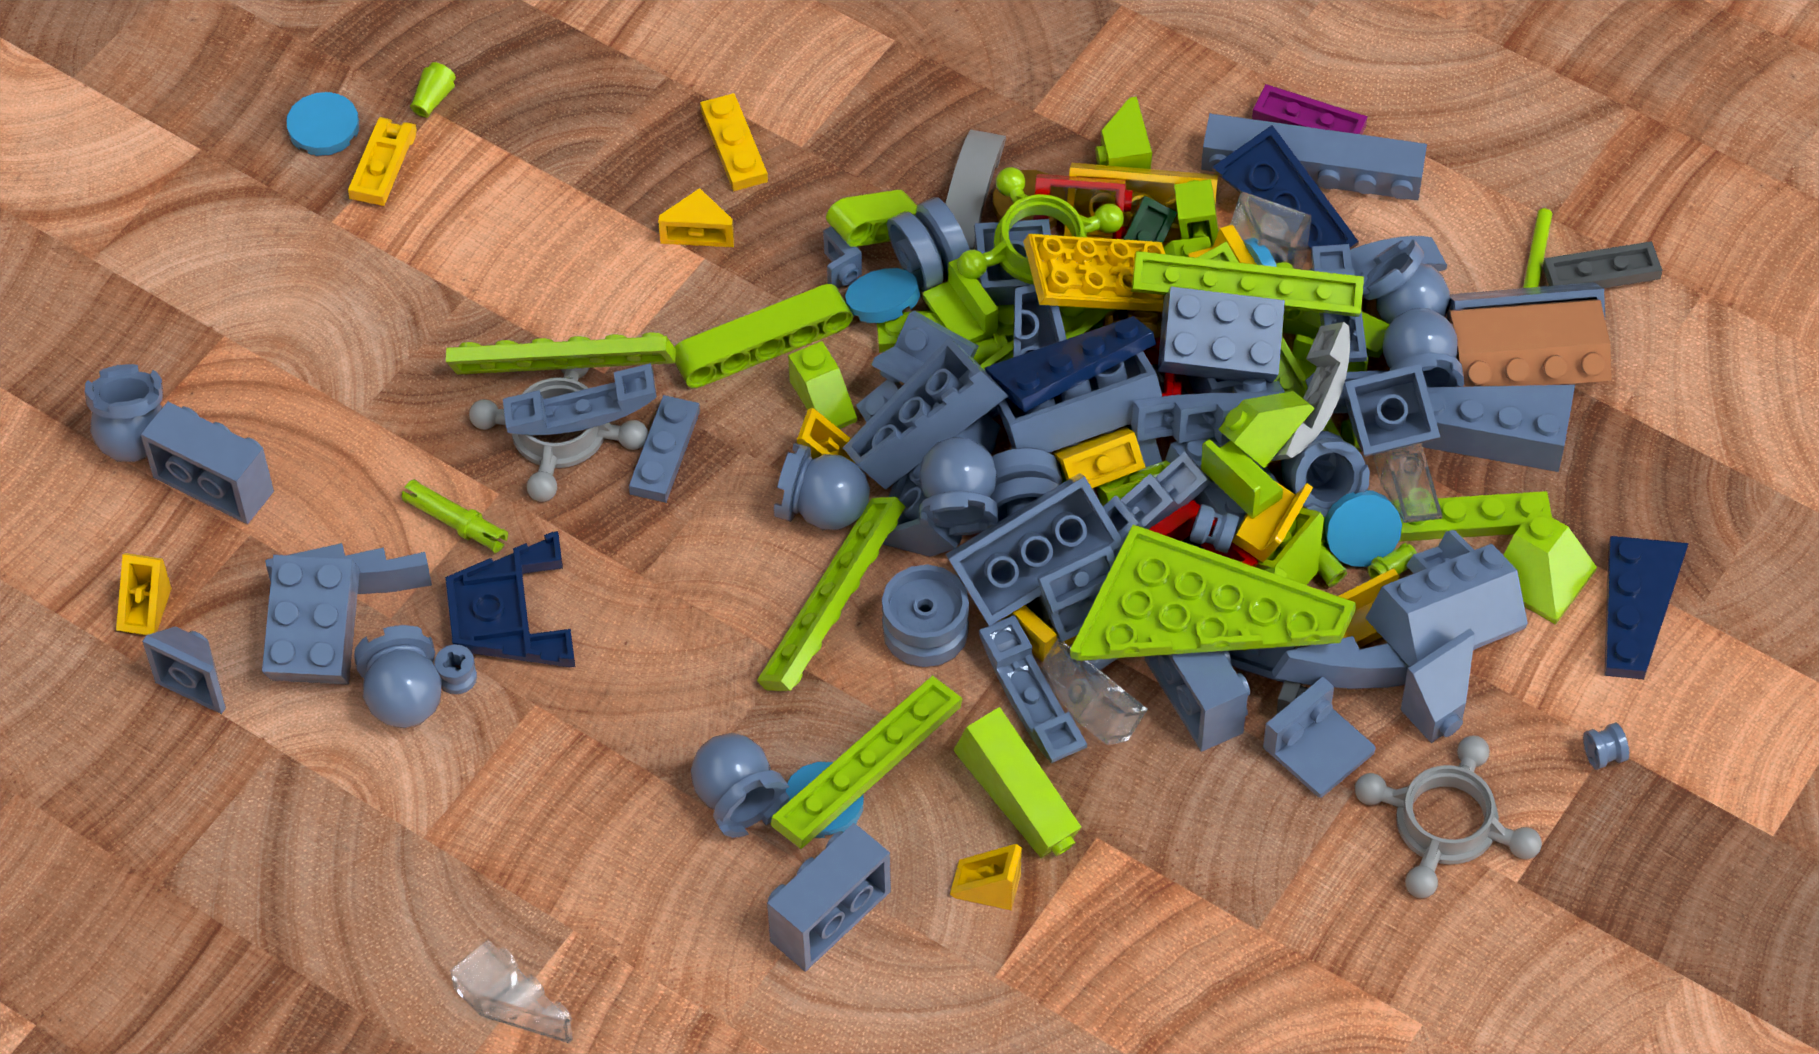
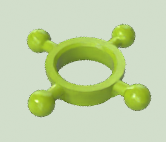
(1010, 183)

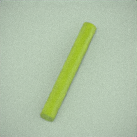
(1538, 248)

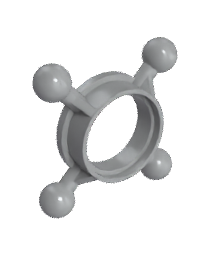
(542, 485)
(1422, 879)

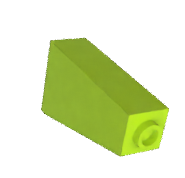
(1017, 783)

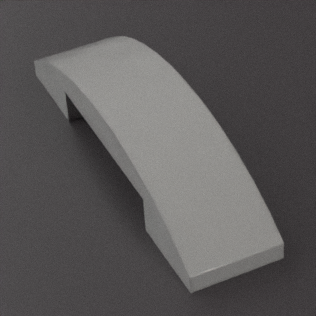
(973, 179)
(1331, 356)

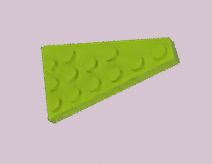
(1191, 600)

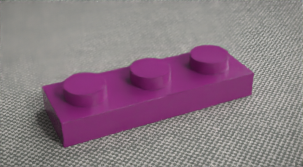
(1294, 109)

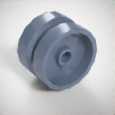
(927, 241)
(1023, 478)
(925, 615)

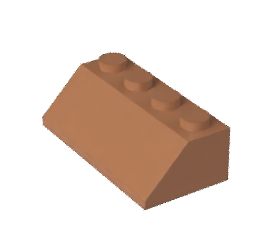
(1533, 344)

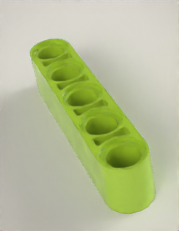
(762, 335)

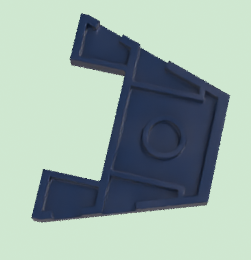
(491, 607)

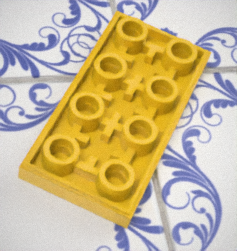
(1088, 272)

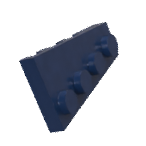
(1274, 173)
(1065, 364)
(1638, 596)

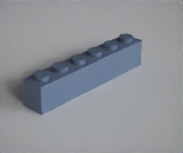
(1329, 156)

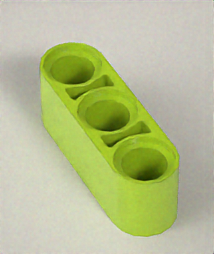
(865, 217)

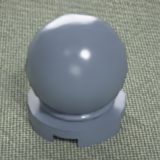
(1405, 283)
(1427, 340)
(122, 408)
(1330, 468)
(958, 485)
(824, 490)
(399, 676)
(737, 782)

